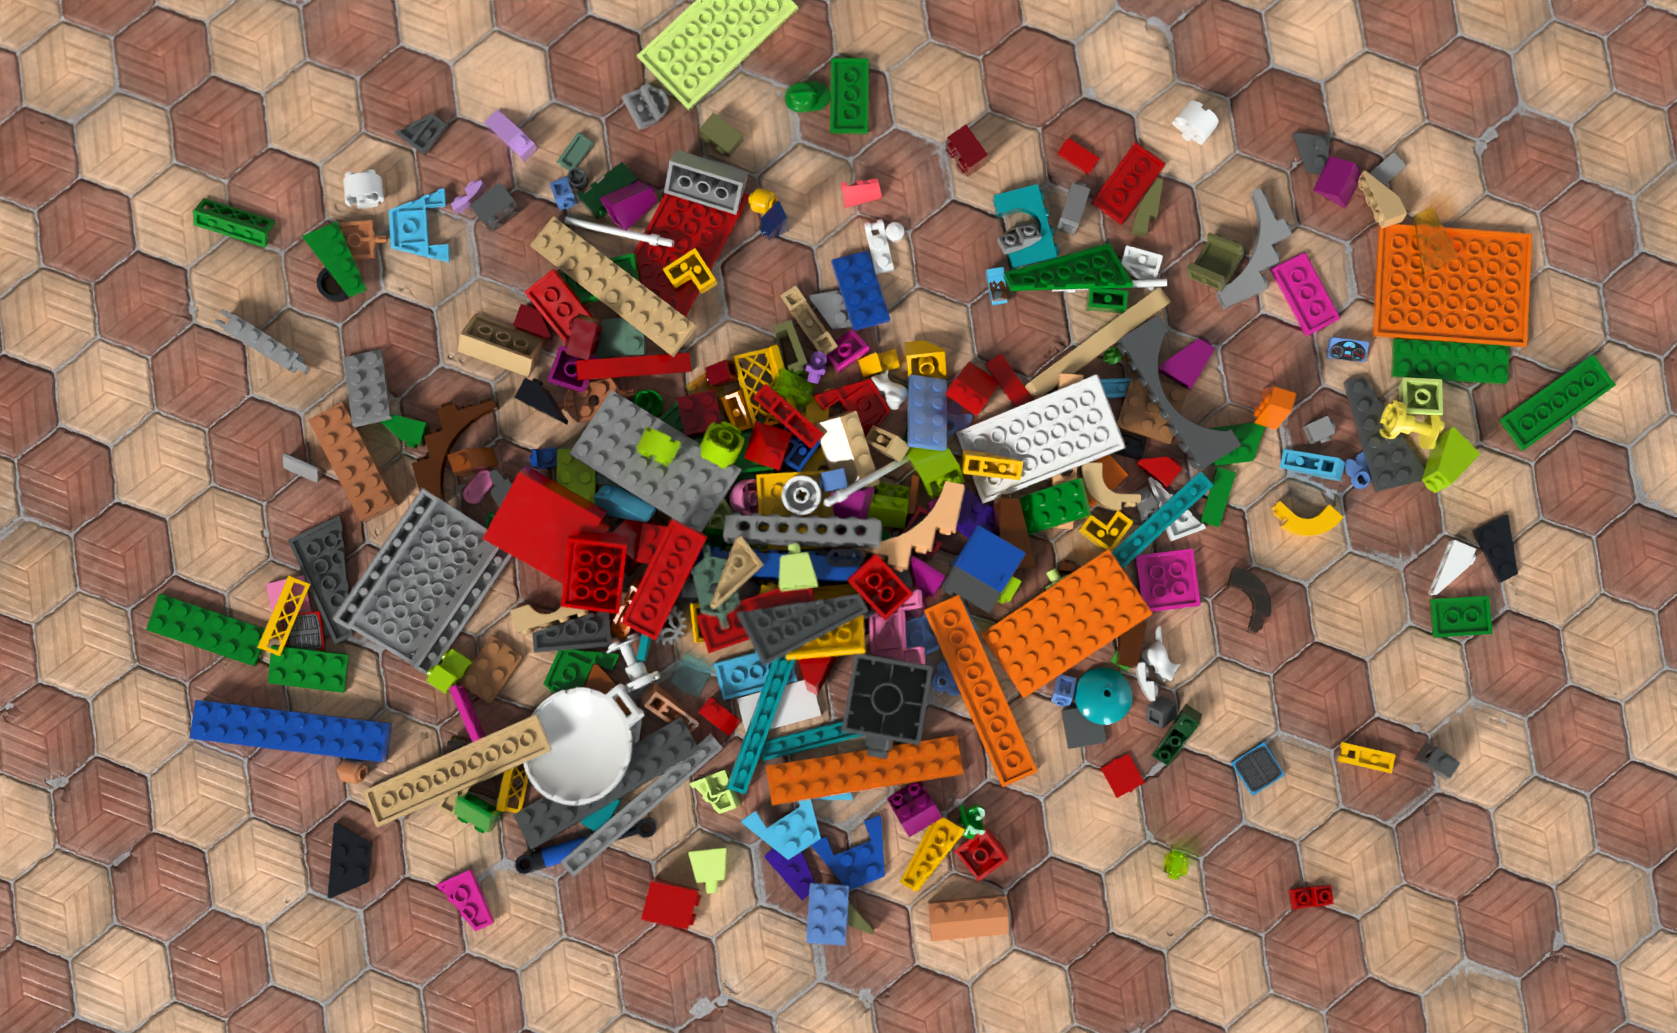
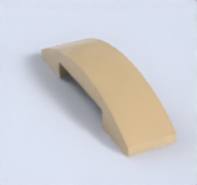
(808, 321)

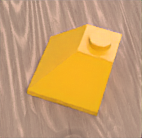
(925, 359)

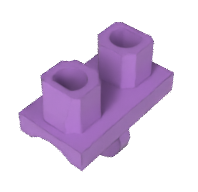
(816, 366)

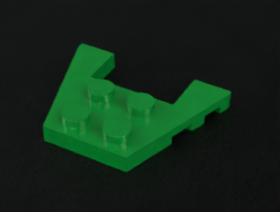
(573, 668)

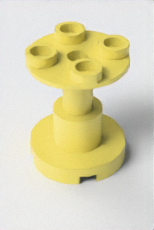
(1396, 421)

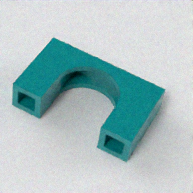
(1028, 201)

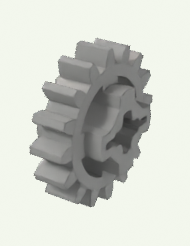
(677, 630)

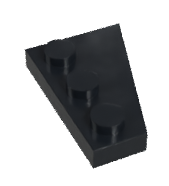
(1498, 547)

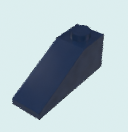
(774, 222)

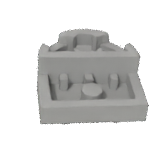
(646, 106)

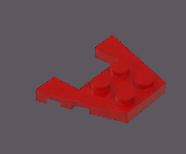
(859, 397)

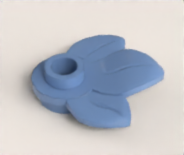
(956, 418)
(1358, 468)
(944, 673)

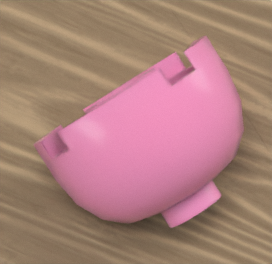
(744, 497)

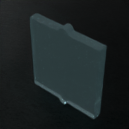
(691, 675)

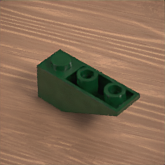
(1177, 734)

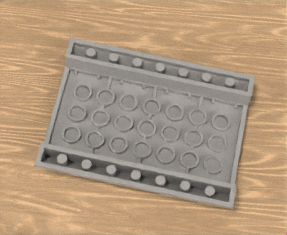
(423, 582)

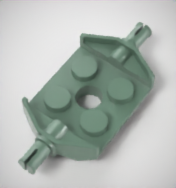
(705, 576)

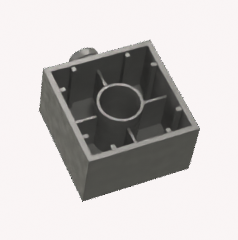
(886, 702)

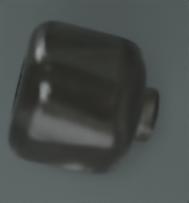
(457, 742)

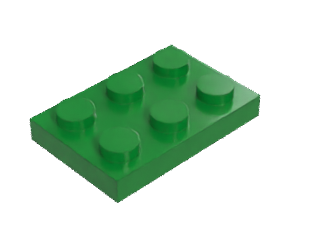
(1460, 616)

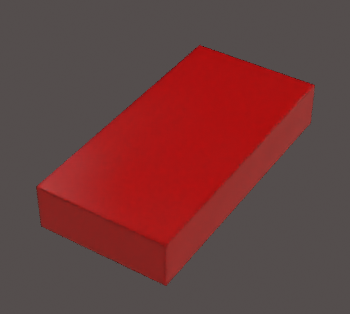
(1078, 156)

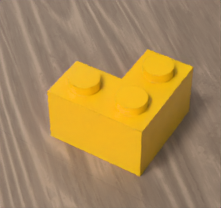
(690, 267)
(1106, 535)

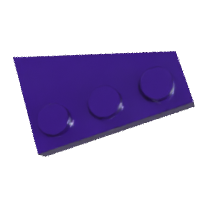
(793, 871)

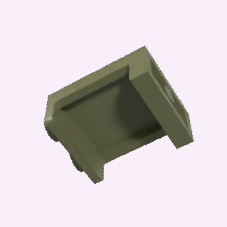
(1216, 262)
(787, 329)

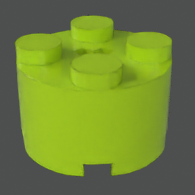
(721, 444)
(658, 445)

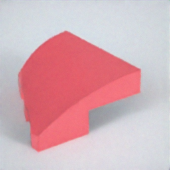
(860, 192)

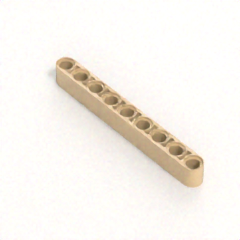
(1098, 343)

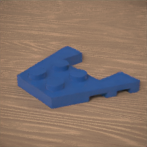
(858, 864)

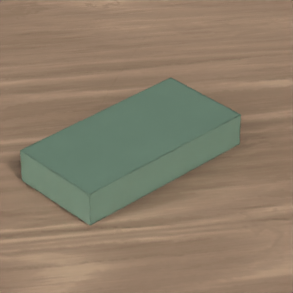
(575, 152)

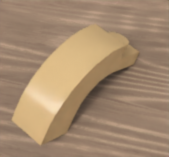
(1100, 493)

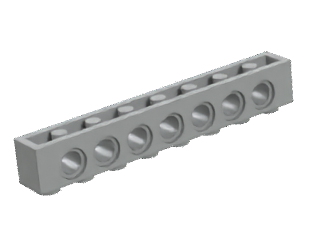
(811, 537)

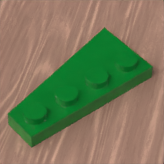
(334, 253)

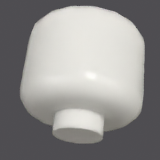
(894, 232)

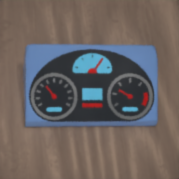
(1347, 349)

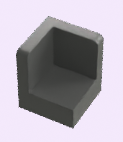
(1161, 712)

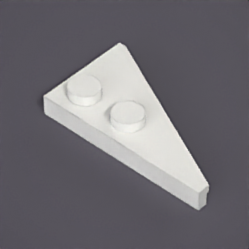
(1185, 524)

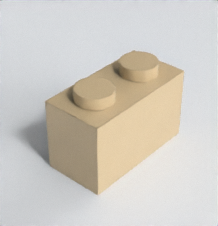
(886, 443)

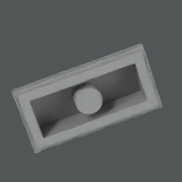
(302, 468)

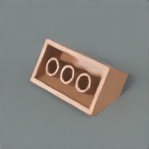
(968, 917)

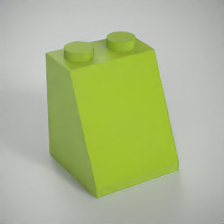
(1448, 460)
(935, 468)

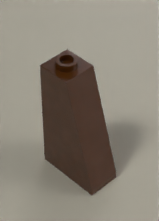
(1011, 526)

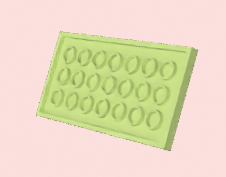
(711, 43)

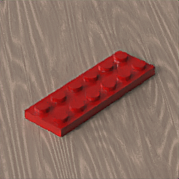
(664, 579)
(718, 638)

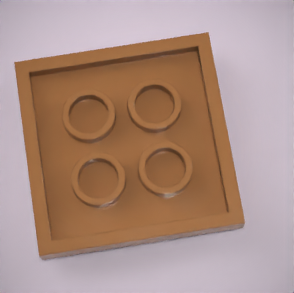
(1142, 416)

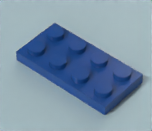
(860, 290)

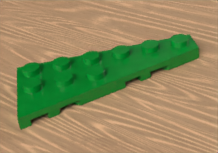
(1083, 269)

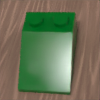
(476, 811)

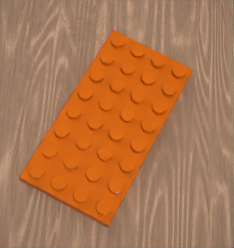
(1066, 623)

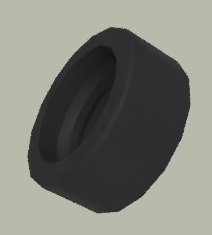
(322, 276)

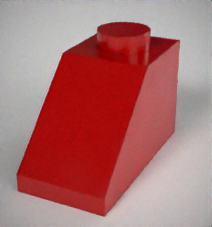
(1160, 469)
(719, 716)

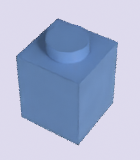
(833, 480)

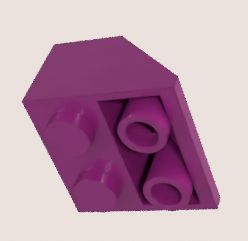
(914, 808)

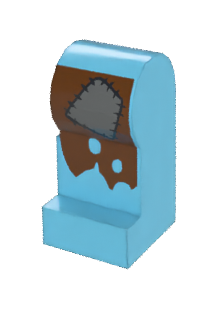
(996, 285)

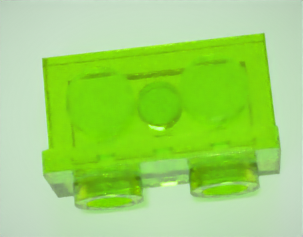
(794, 387)

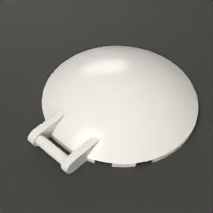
(587, 742)

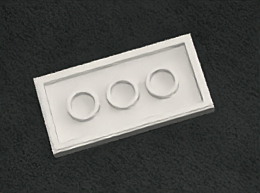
(794, 706)

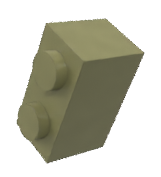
(721, 135)

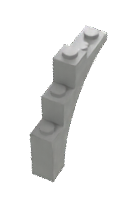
(1269, 233)

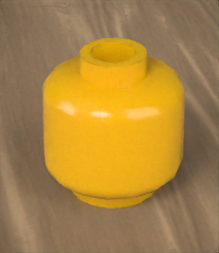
(762, 200)

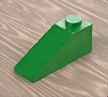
(408, 430)

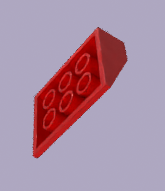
(594, 572)

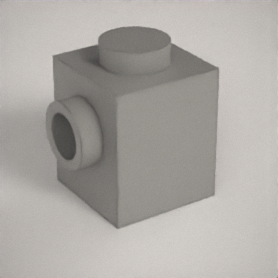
(1320, 430)

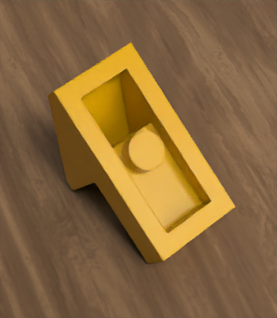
(878, 363)

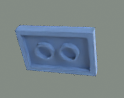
(827, 914)

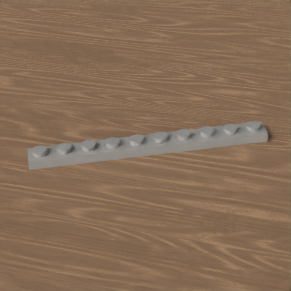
(639, 807)

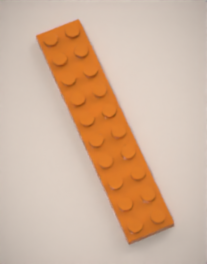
(980, 690)
(860, 772)

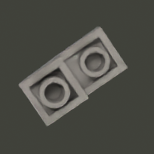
(1023, 238)

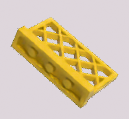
(775, 363)

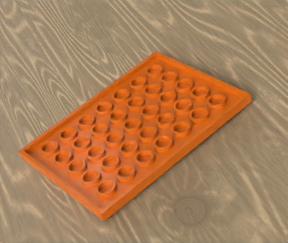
(1468, 300)

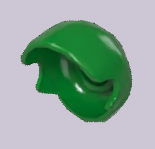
(649, 401)

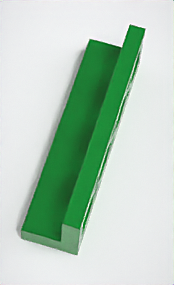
(230, 224)

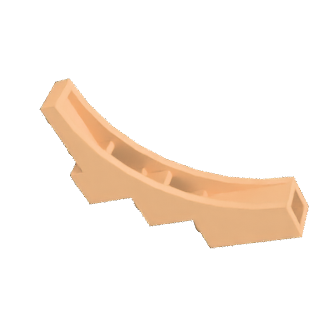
(921, 538)

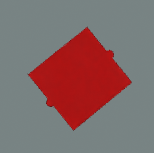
(1122, 775)

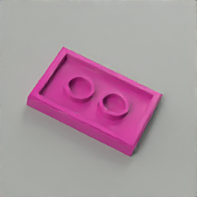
(467, 712)

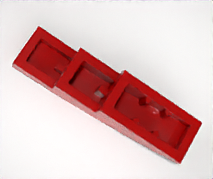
(788, 416)

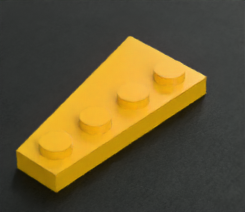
(930, 852)

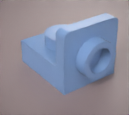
(563, 193)
(1063, 690)

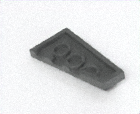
(579, 633)

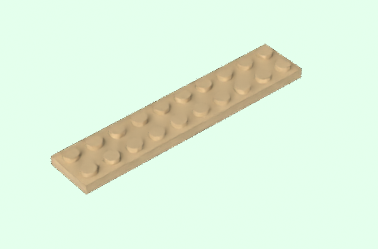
(613, 286)
(457, 770)

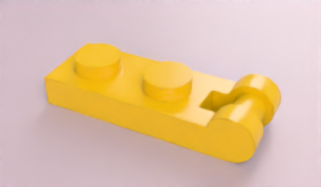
(1367, 758)

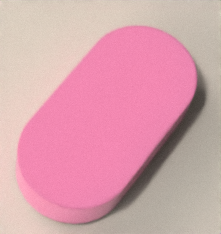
(478, 487)

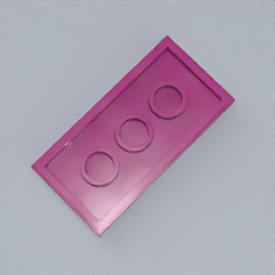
(1305, 294)

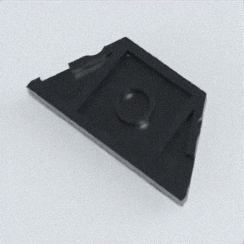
(349, 861)

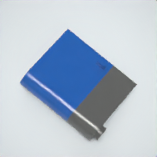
(983, 569)

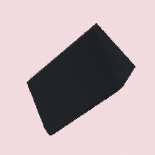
(1134, 446)

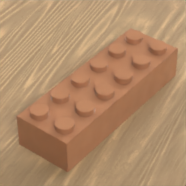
(353, 463)

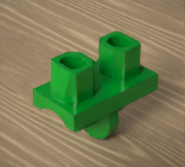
(972, 820)

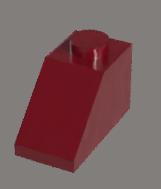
(532, 321)
(722, 373)

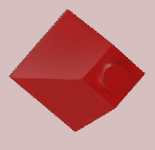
(768, 445)

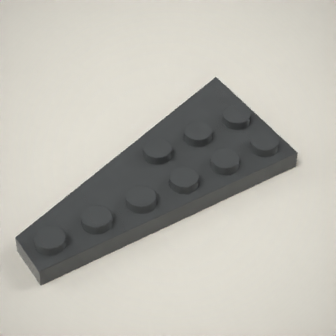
(1388, 460)
(324, 566)
(789, 627)

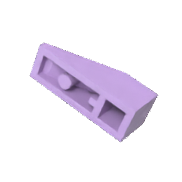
(511, 135)

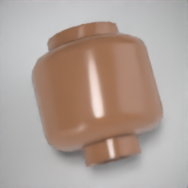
(352, 770)

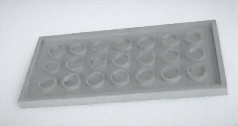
(684, 490)

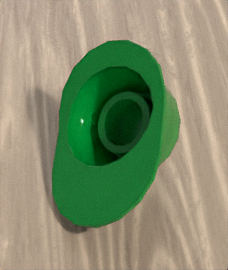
(807, 96)

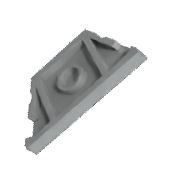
(832, 309)

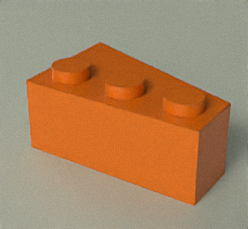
(1274, 407)

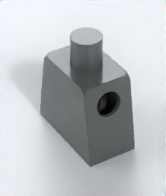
(1438, 761)

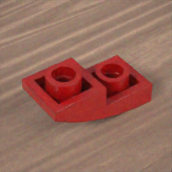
(1311, 896)

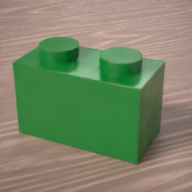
(1106, 300)

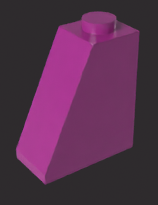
(629, 203)
(1187, 363)
(855, 505)

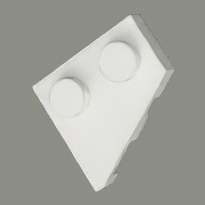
(1141, 263)

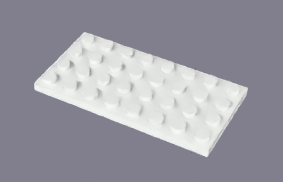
(1046, 435)

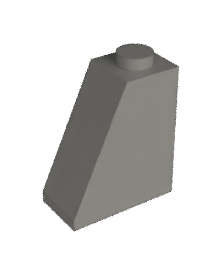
(1073, 208)

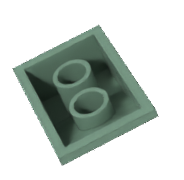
(620, 340)

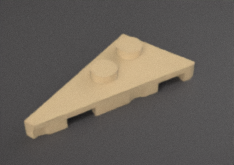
(738, 569)

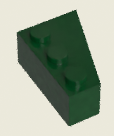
(613, 180)

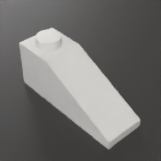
(1454, 562)

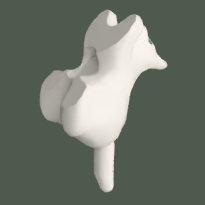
(894, 393)
(1157, 656)

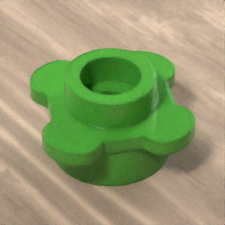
(1112, 355)

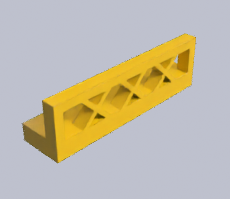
(277, 613)
(507, 784)

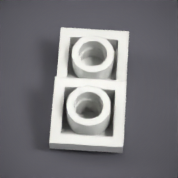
(1148, 688)

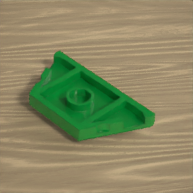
(1249, 438)

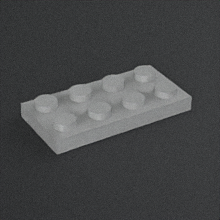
(367, 388)

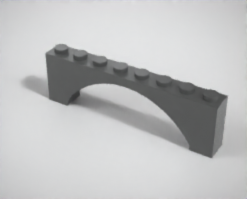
(1200, 443)

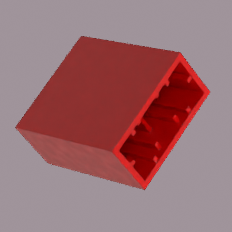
(539, 519)

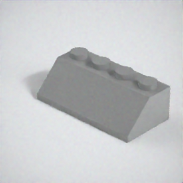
(705, 181)

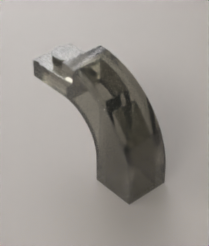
(1257, 593)

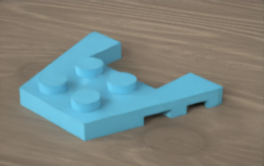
(410, 227)
(790, 833)

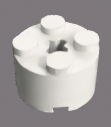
(1195, 122)
(363, 189)
(807, 485)

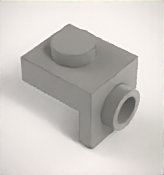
(1148, 504)

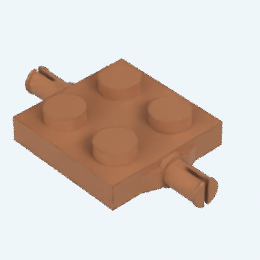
(361, 238)

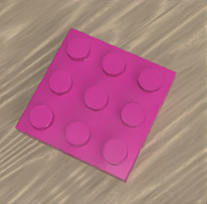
(1168, 580)

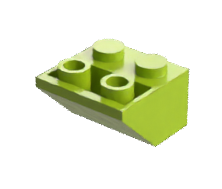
(890, 504)

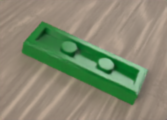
(1217, 497)

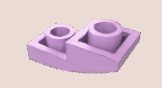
(473, 192)

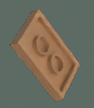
(491, 669)

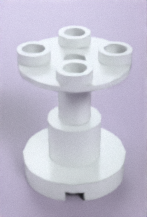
(636, 670)

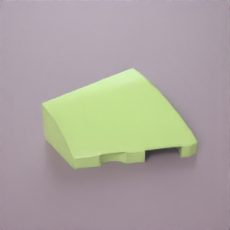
(715, 791)

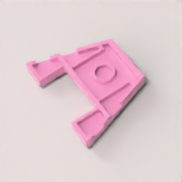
(889, 635)

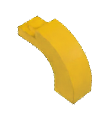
(1321, 523)

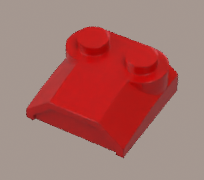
(982, 854)

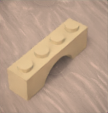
(527, 618)

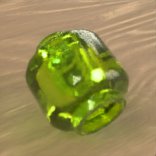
(1175, 864)

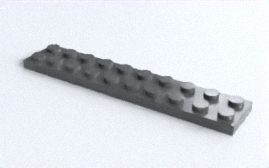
(647, 761)

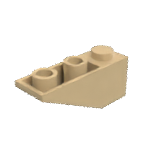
(1385, 204)

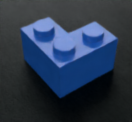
(800, 454)

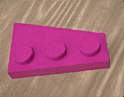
(468, 898)

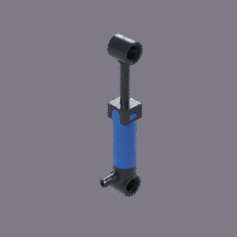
(554, 854)

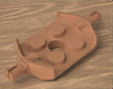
(579, 405)

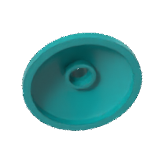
(1093, 702)

